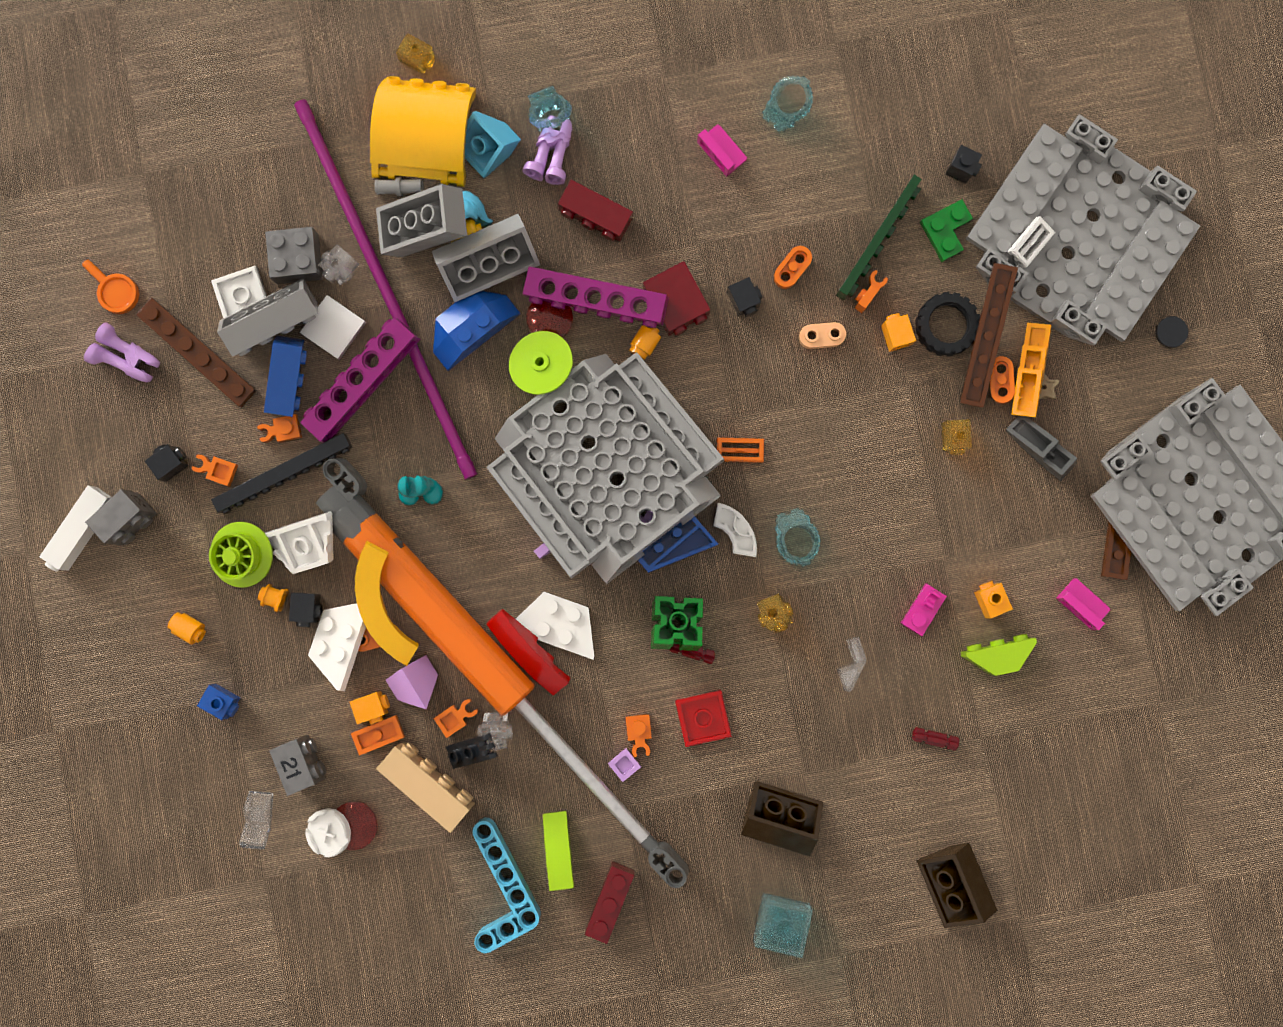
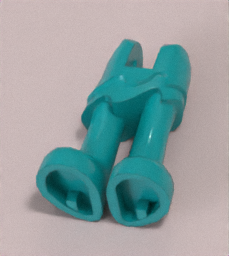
(412, 488)

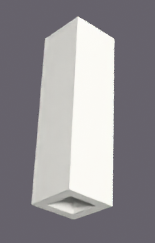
(73, 531)

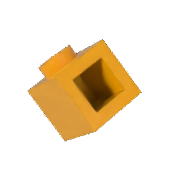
(898, 332)
(993, 599)
(370, 708)

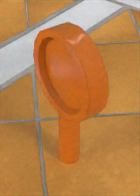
(115, 291)

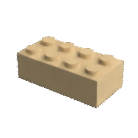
(426, 786)

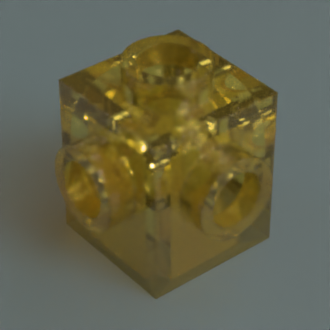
(771, 606)

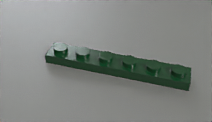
(885, 230)

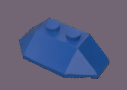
(470, 325)

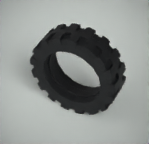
(961, 304)

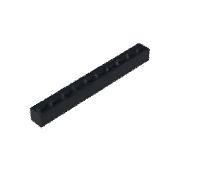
(278, 475)

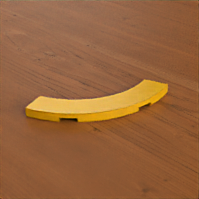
(372, 608)

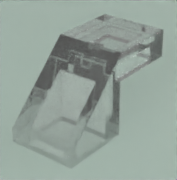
(850, 673)
(257, 820)

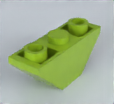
(1001, 656)

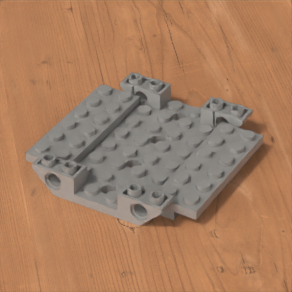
(1115, 259)
(569, 488)
(1172, 524)

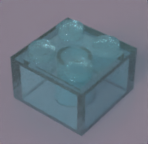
(782, 925)

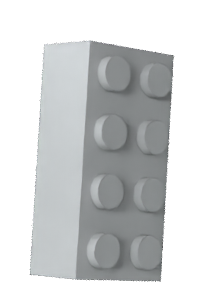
(421, 221)
(486, 257)
(267, 318)

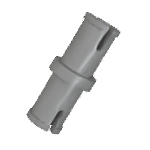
(398, 186)

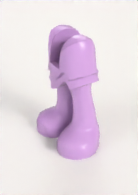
(549, 140)
(133, 354)

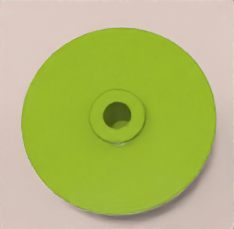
(540, 362)
(241, 554)

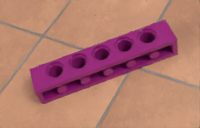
(538, 279)
(372, 378)

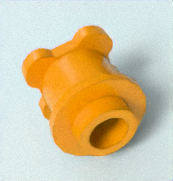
(273, 597)

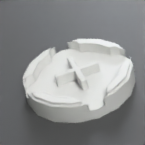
(328, 832)

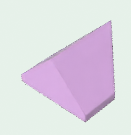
(414, 682)

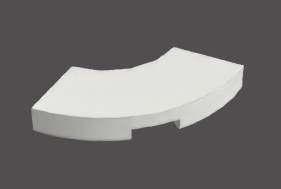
(737, 529)

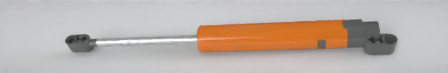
(467, 642)

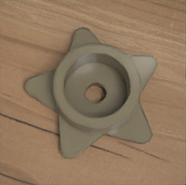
(1049, 391)

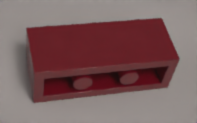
(595, 211)
(609, 902)

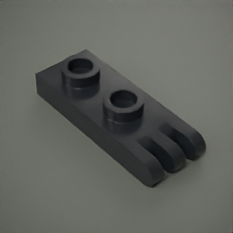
(471, 751)

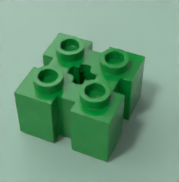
(687, 613)

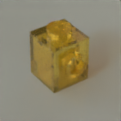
(415, 53)
(956, 436)

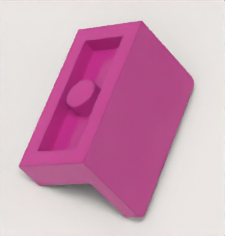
(721, 149)
(1084, 604)

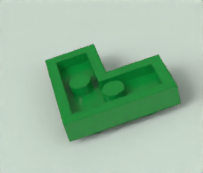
(941, 226)

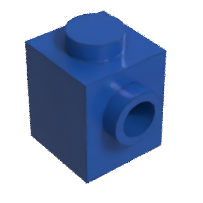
(219, 702)

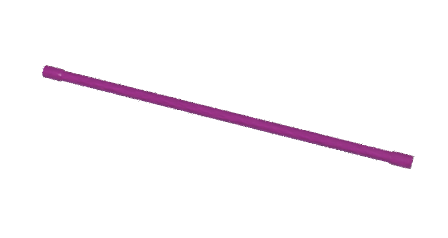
(308, 120)

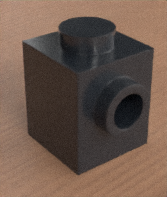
(964, 164)
(745, 297)
(167, 462)
(305, 609)

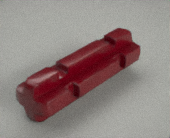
(706, 655)
(935, 738)

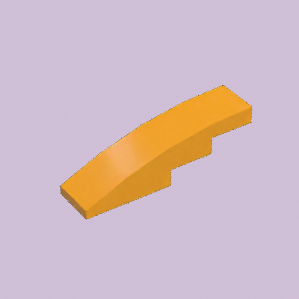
(1031, 369)

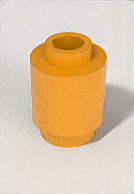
(645, 341)
(186, 628)

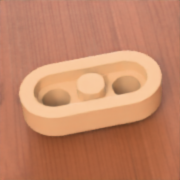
(823, 335)

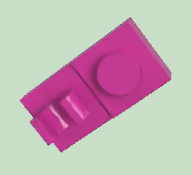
(923, 609)

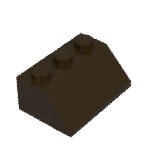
(782, 818)
(957, 886)

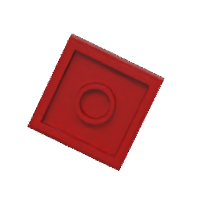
(703, 718)

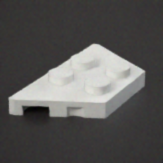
(304, 543)
(560, 624)
(337, 643)

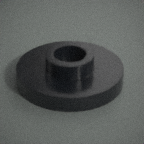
(1171, 332)

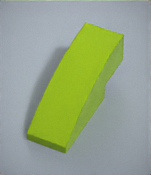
(558, 851)

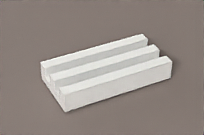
(1018, 255)

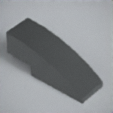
(1042, 447)

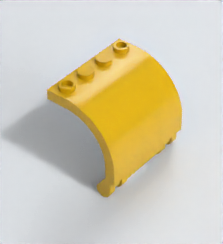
(420, 129)

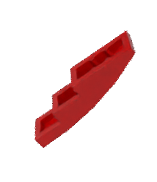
(528, 654)

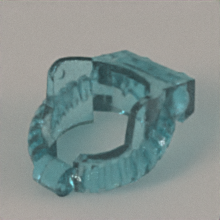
(545, 101)
(787, 120)
(794, 520)

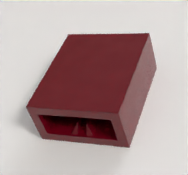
(685, 300)

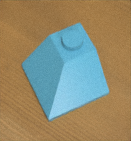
(488, 142)

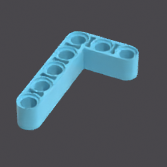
(506, 885)

